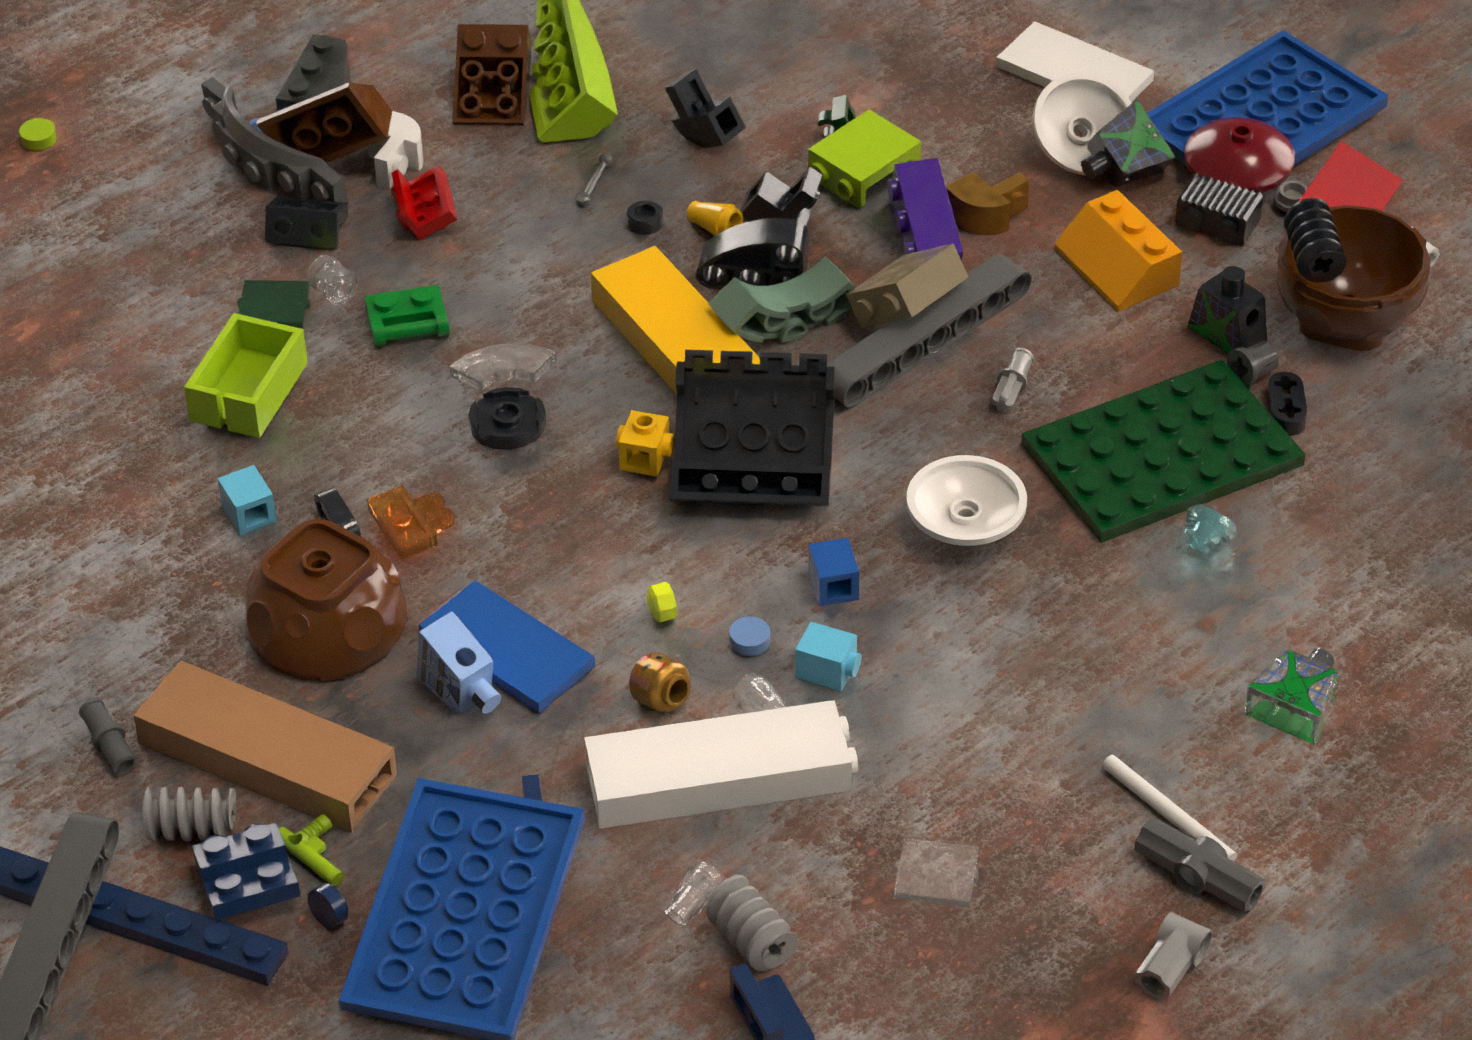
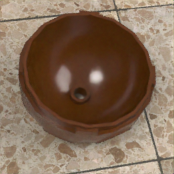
(1375, 292)
(323, 603)

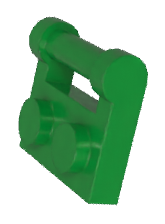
(406, 314)

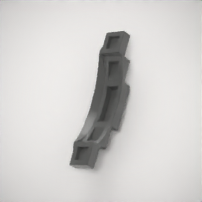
(265, 158)

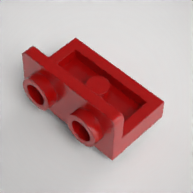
(424, 202)

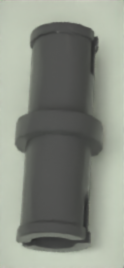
(108, 737)

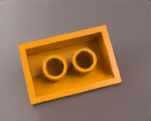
(1120, 252)

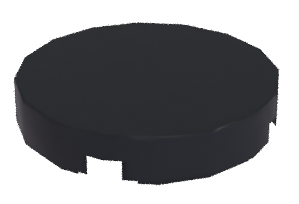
(507, 418)

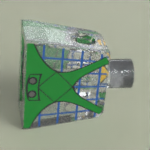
(1295, 694)

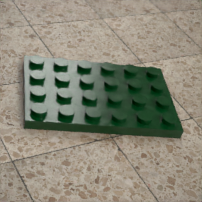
(1162, 450)

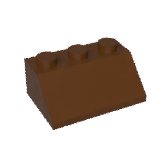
(331, 122)

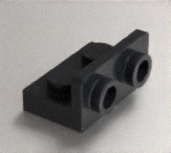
(304, 221)

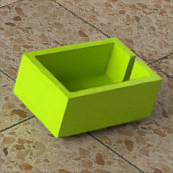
(246, 375)

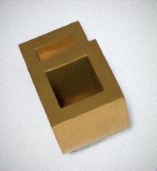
(986, 208)

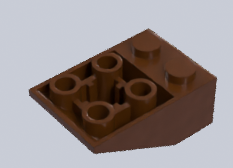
(492, 74)

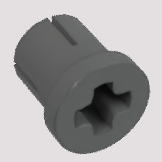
(1253, 361)

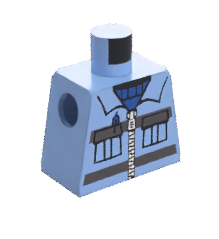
(456, 666)

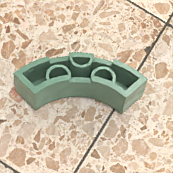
(787, 307)

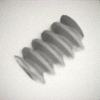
(188, 815)
(751, 924)

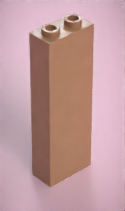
(265, 745)

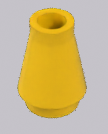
(714, 216)

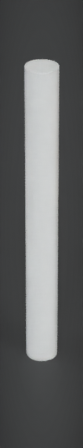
(1160, 802)

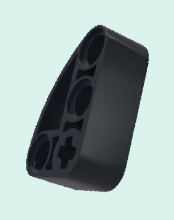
(755, 253)

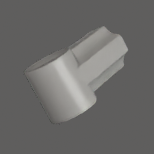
(1175, 950)

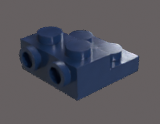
(245, 870)

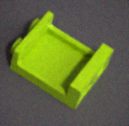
(861, 155)

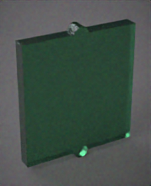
(275, 301)

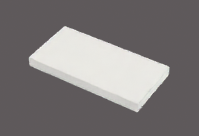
(1046, 54)

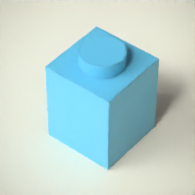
(247, 500)
(827, 656)

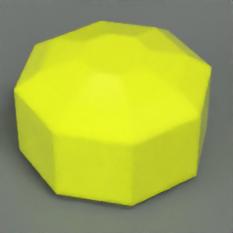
(661, 602)

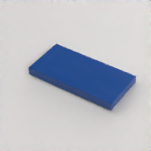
(526, 654)

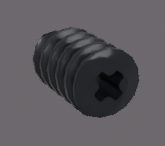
(1314, 240)

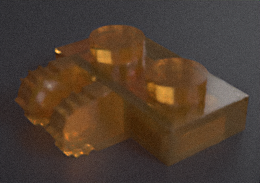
(409, 522)

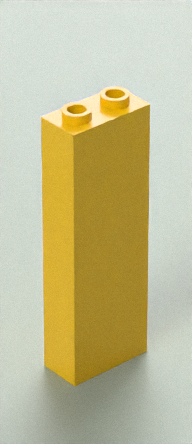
(661, 312)

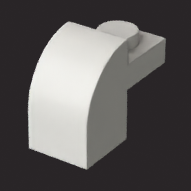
(398, 151)

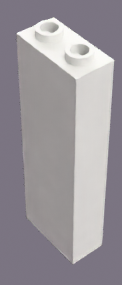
(719, 763)

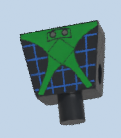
(1127, 149)
(1229, 311)

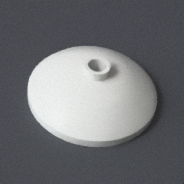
(1070, 104)
(966, 500)

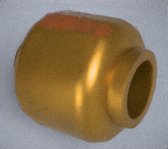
(659, 682)

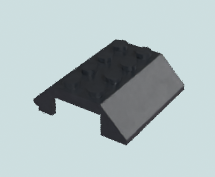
(753, 429)

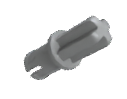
(1012, 379)

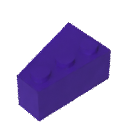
(922, 206)

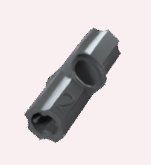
(1200, 865)

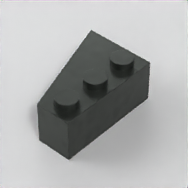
(318, 70)

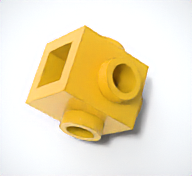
(644, 443)

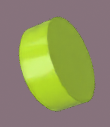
(37, 134)

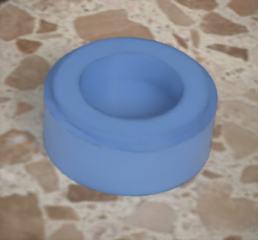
(749, 636)

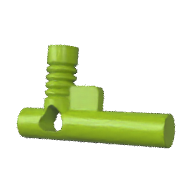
(310, 847)

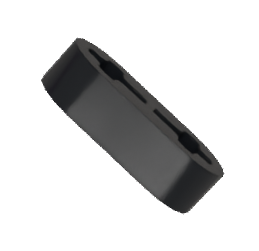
(1293, 403)
(333, 508)

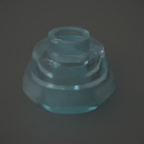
(1208, 529)

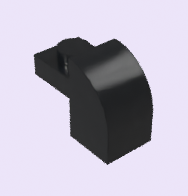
(700, 117)
(774, 199)

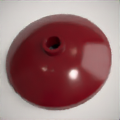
(1240, 153)

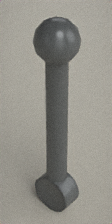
(583, 198)

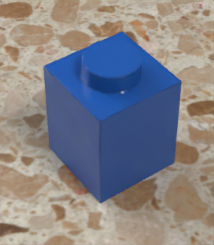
(833, 572)

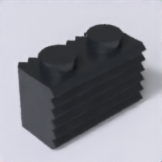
(1219, 209)

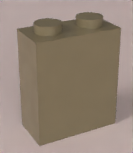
(907, 286)

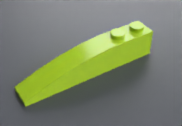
(573, 82)

